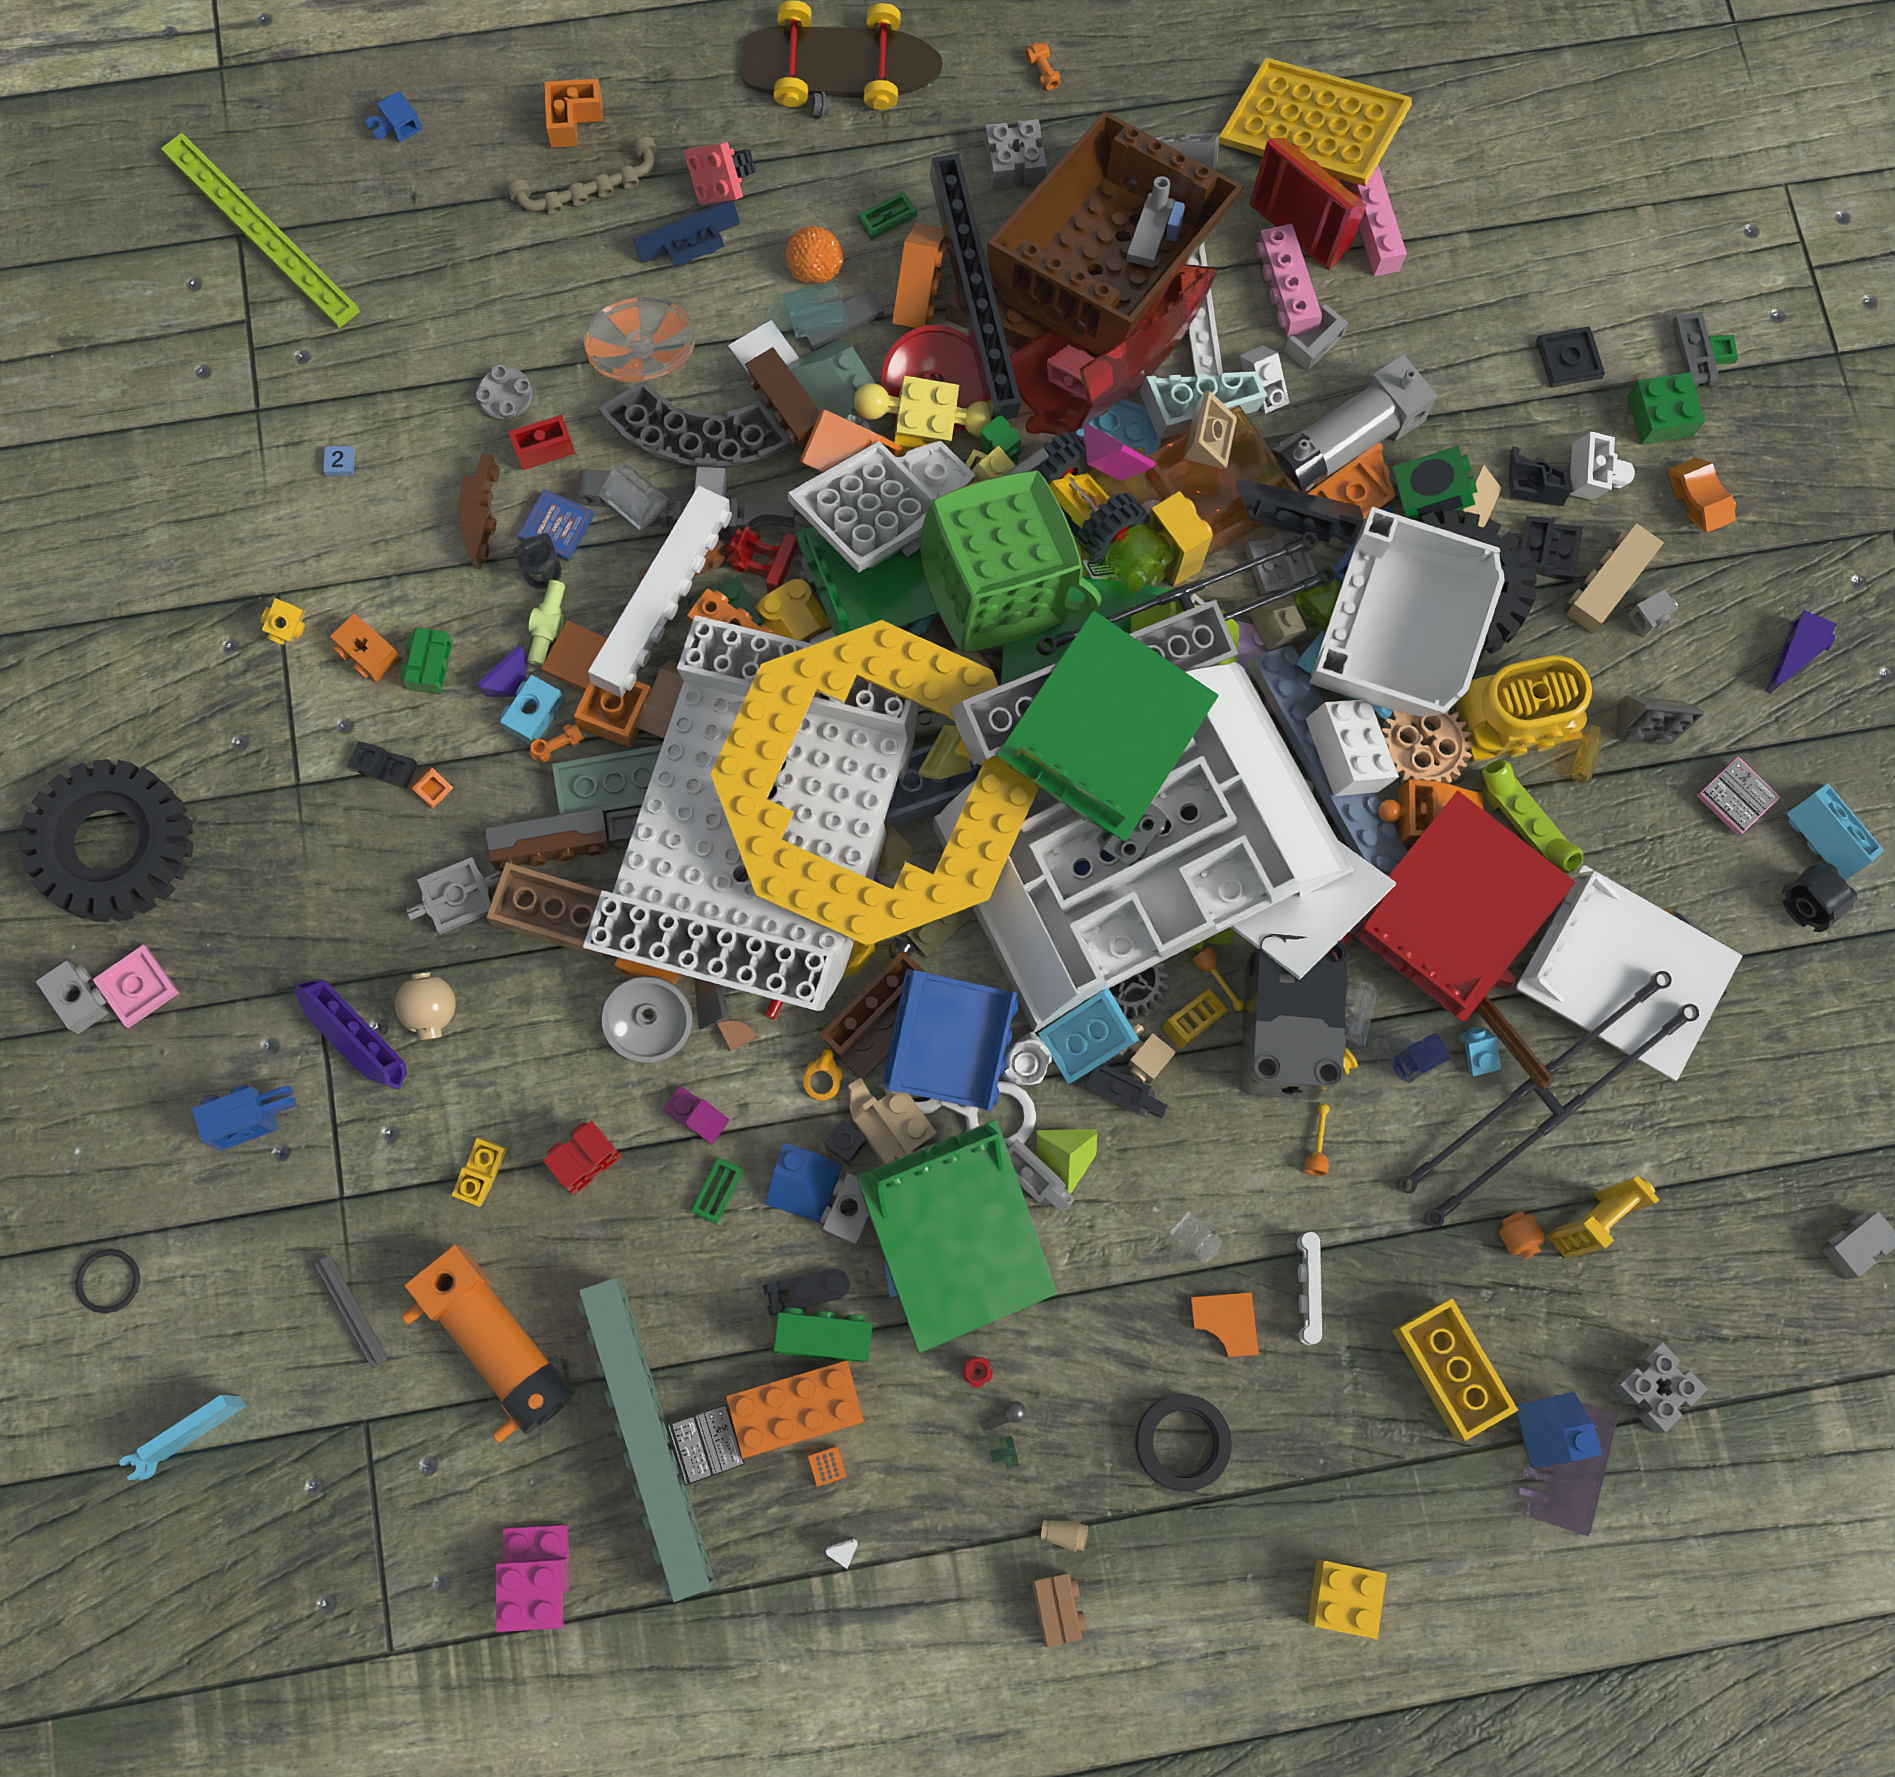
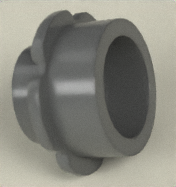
(820, 104)

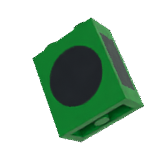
(1435, 483)

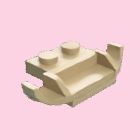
(891, 1125)

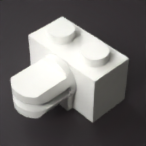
(1596, 467)

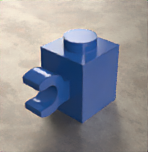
(396, 117)

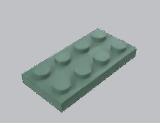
(605, 781)

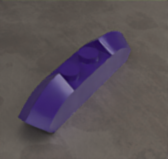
(350, 1033)

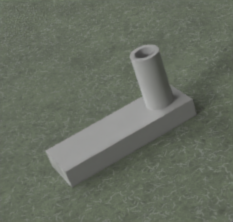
(1152, 224)

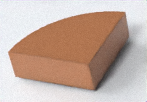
(736, 1034)

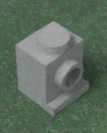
(1653, 612)

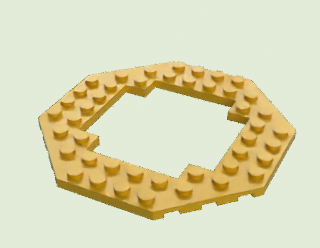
(818, 886)

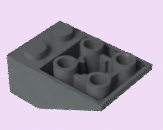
(1654, 719)

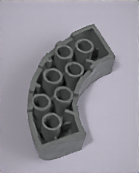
(691, 435)

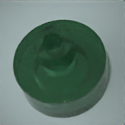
(1006, 1452)

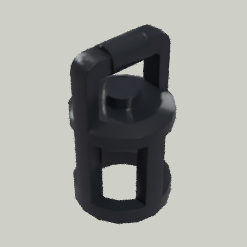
(537, 556)

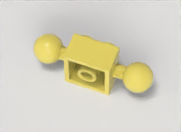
(923, 409)

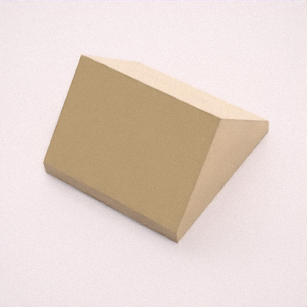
(1210, 432)
(1486, 496)

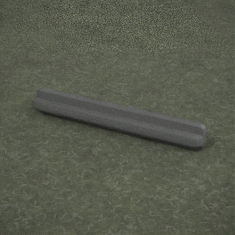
(350, 1311)

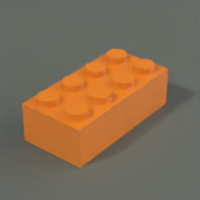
(795, 1409)

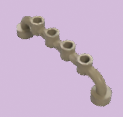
(552, 201)

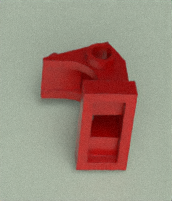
(742, 549)

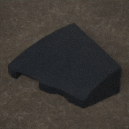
(1537, 480)

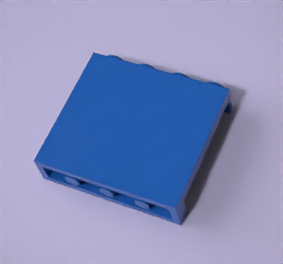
(949, 1040)

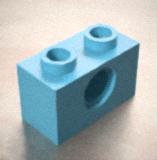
(531, 726)

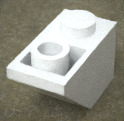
(1268, 366)

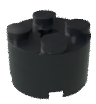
(1818, 897)

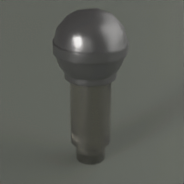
(1013, 1412)

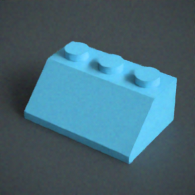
(1834, 832)

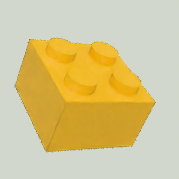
(1347, 1599)

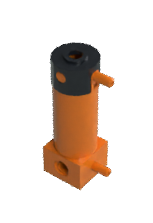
(490, 1339)

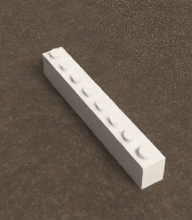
(659, 592)

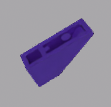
(1804, 642)

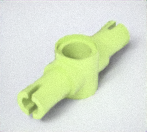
(546, 623)

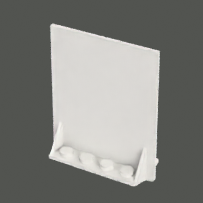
(1320, 916)
(1607, 949)

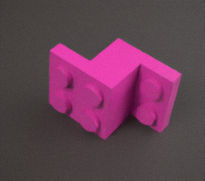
(532, 1578)

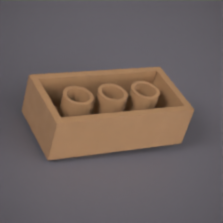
(544, 908)

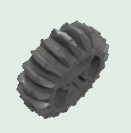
(1153, 993)

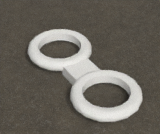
(970, 1113)

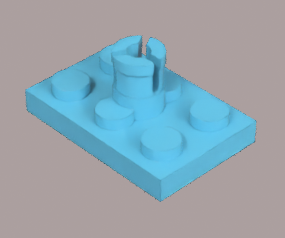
(1088, 1036)

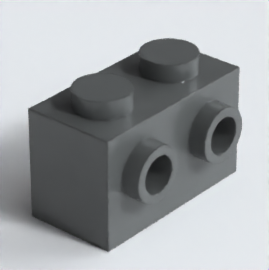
(1135, 847)

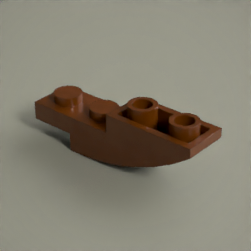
(474, 509)

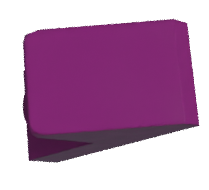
(696, 1115)

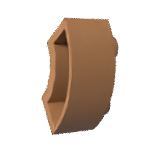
(661, 701)

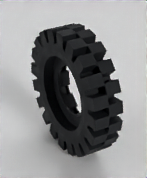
(1518, 588)
(114, 892)

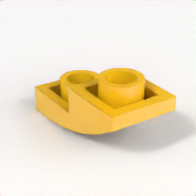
(479, 1171)

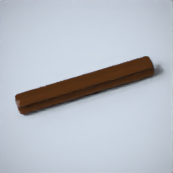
(1514, 1043)

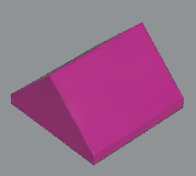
(1112, 455)

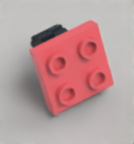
(718, 171)

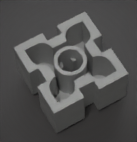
(1015, 154)
(1639, 1387)

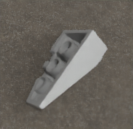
(1198, 146)

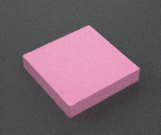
(135, 986)

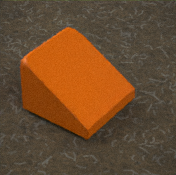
(431, 787)

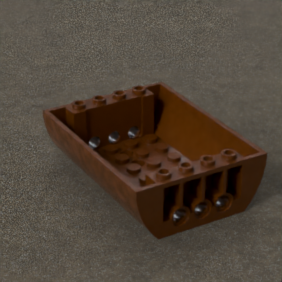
(1074, 226)

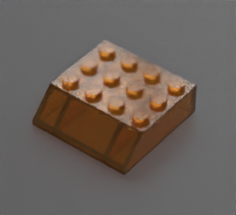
(1214, 488)

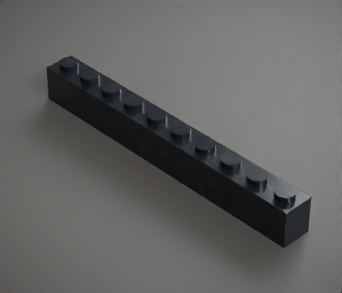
(974, 287)

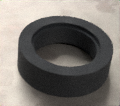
(1220, 1434)

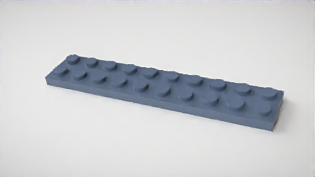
(1355, 815)

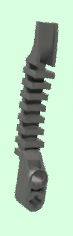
(755, 514)

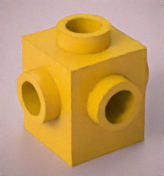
(293, 615)

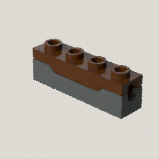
(548, 839)

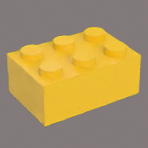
(1184, 533)

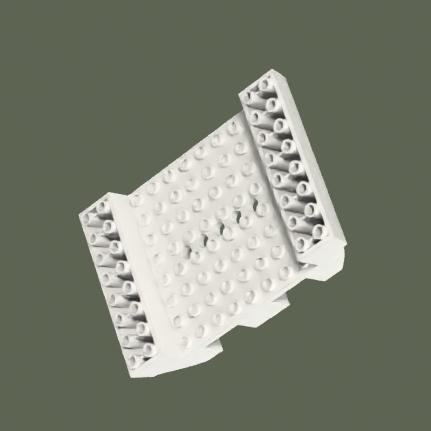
(1244, 851)
(677, 881)

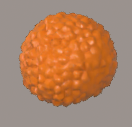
(813, 255)

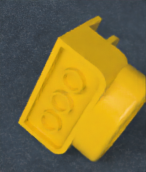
(1511, 720)

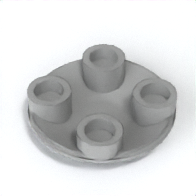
(504, 392)

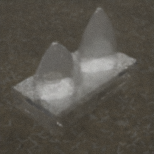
(1362, 1002)

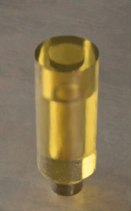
(1587, 755)

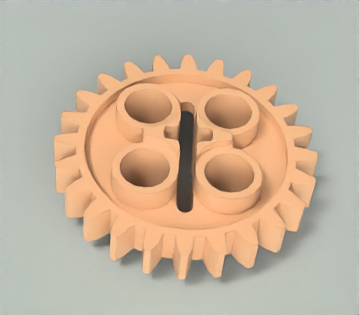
(1446, 734)

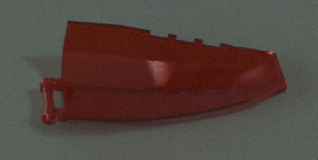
(1115, 371)

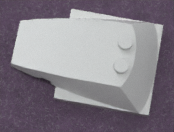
(878, 500)

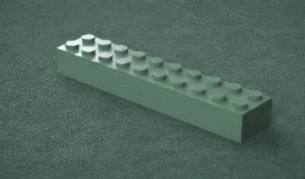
(647, 1440)

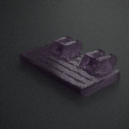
(1574, 1485)

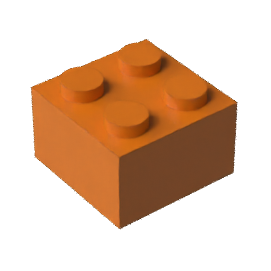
(611, 715)

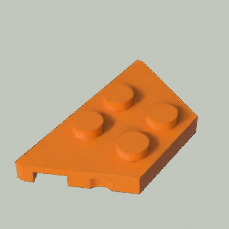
(1361, 482)

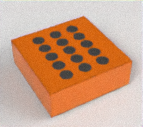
(827, 1466)

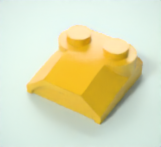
(793, 611)

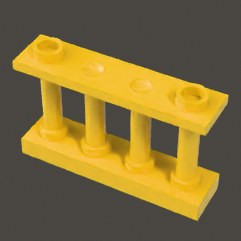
(1593, 1230)

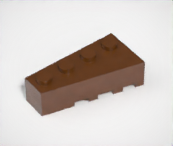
(784, 395)

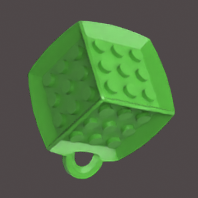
(1002, 561)

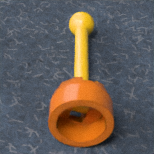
(1206, 962)
(1317, 1162)

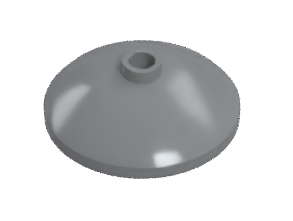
(643, 1036)

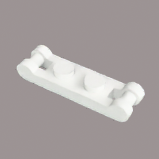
(1310, 1301)

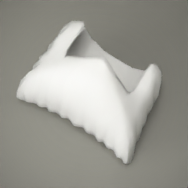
(1026, 1060)

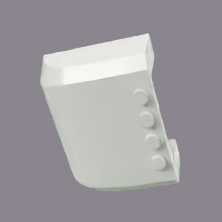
(1409, 616)

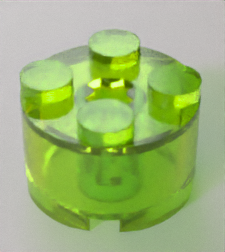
(1139, 558)

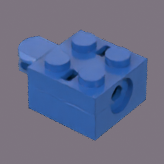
(240, 1115)

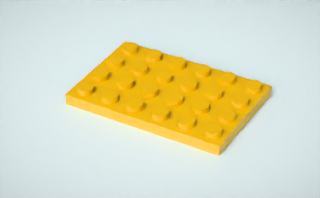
(1325, 116)

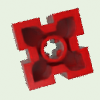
(581, 1157)

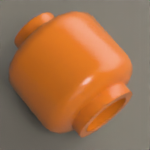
(1522, 1235)

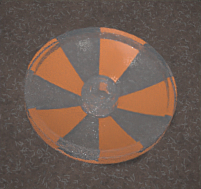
(639, 339)

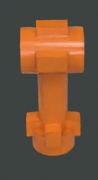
(1039, 54)
(542, 749)

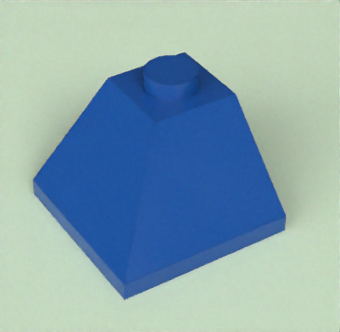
(802, 1182)
(1557, 1430)

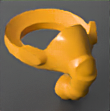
(823, 1063)

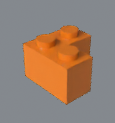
(569, 104)

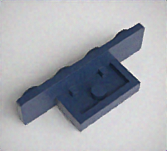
(688, 236)

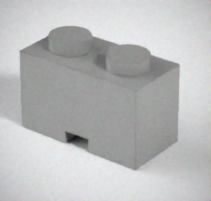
(1856, 1247)

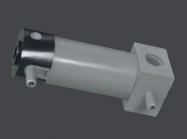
(1389, 406)

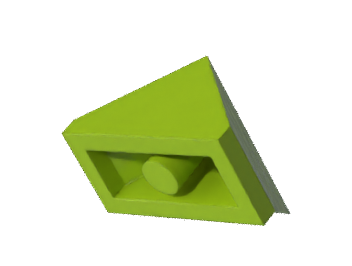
(1067, 1152)

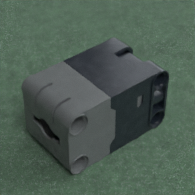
(1294, 1026)

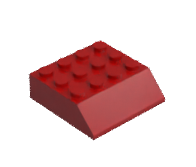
(1302, 194)

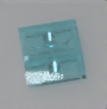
(816, 309)

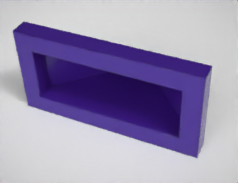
(506, 675)

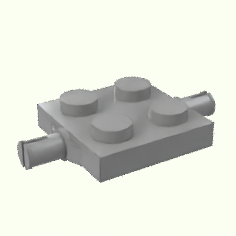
(455, 895)

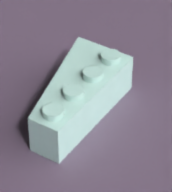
(1173, 399)

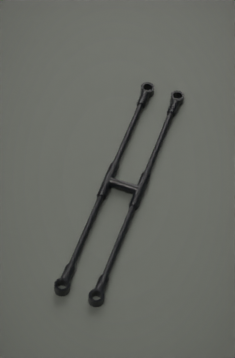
(1182, 593)
(1560, 1112)

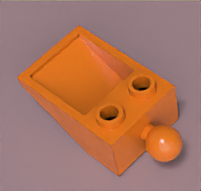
(837, 440)
(1429, 800)

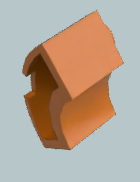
(1703, 494)

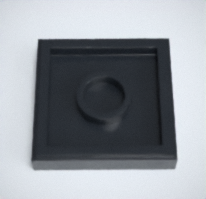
(1570, 357)

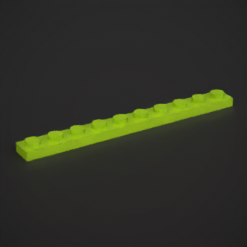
(260, 230)

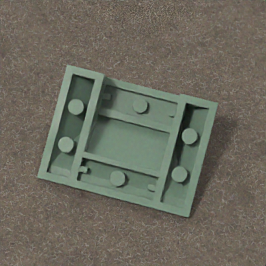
(832, 379)

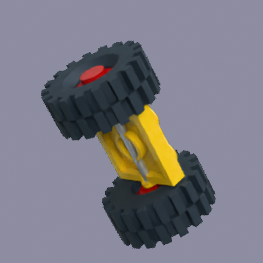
(1097, 514)

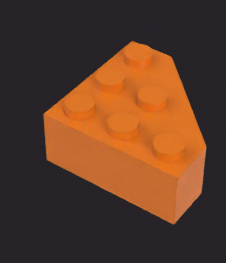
(920, 276)

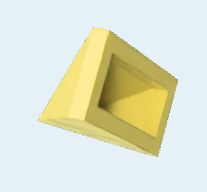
(942, 760)

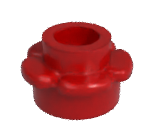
(985, 1372)

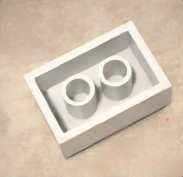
(1351, 747)

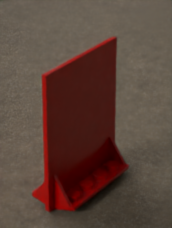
(1462, 906)

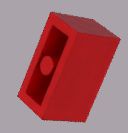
(542, 442)

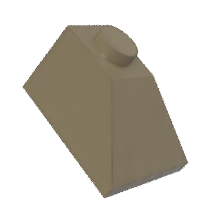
(1280, 623)

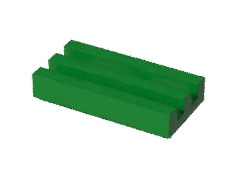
(890, 218)
(728, 1195)

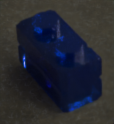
(1421, 1058)

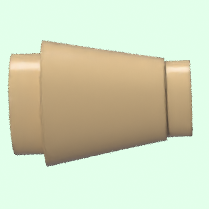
(1066, 1534)

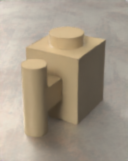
(1148, 1057)

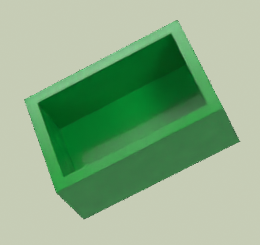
(822, 1336)

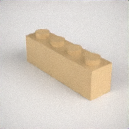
(1614, 578)

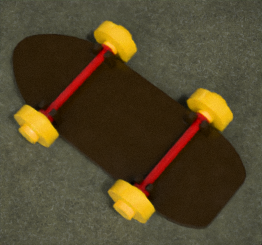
(839, 61)

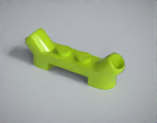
(1525, 814)

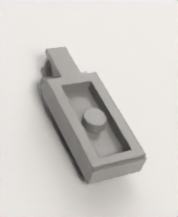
(1038, 1178)

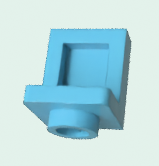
(1481, 1050)

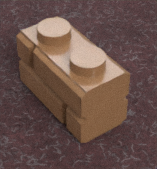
(1057, 1609)

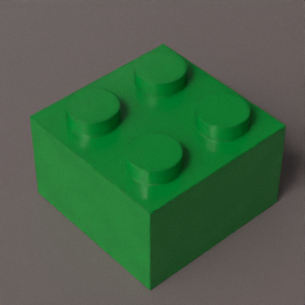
(1665, 408)

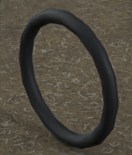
(79, 1287)

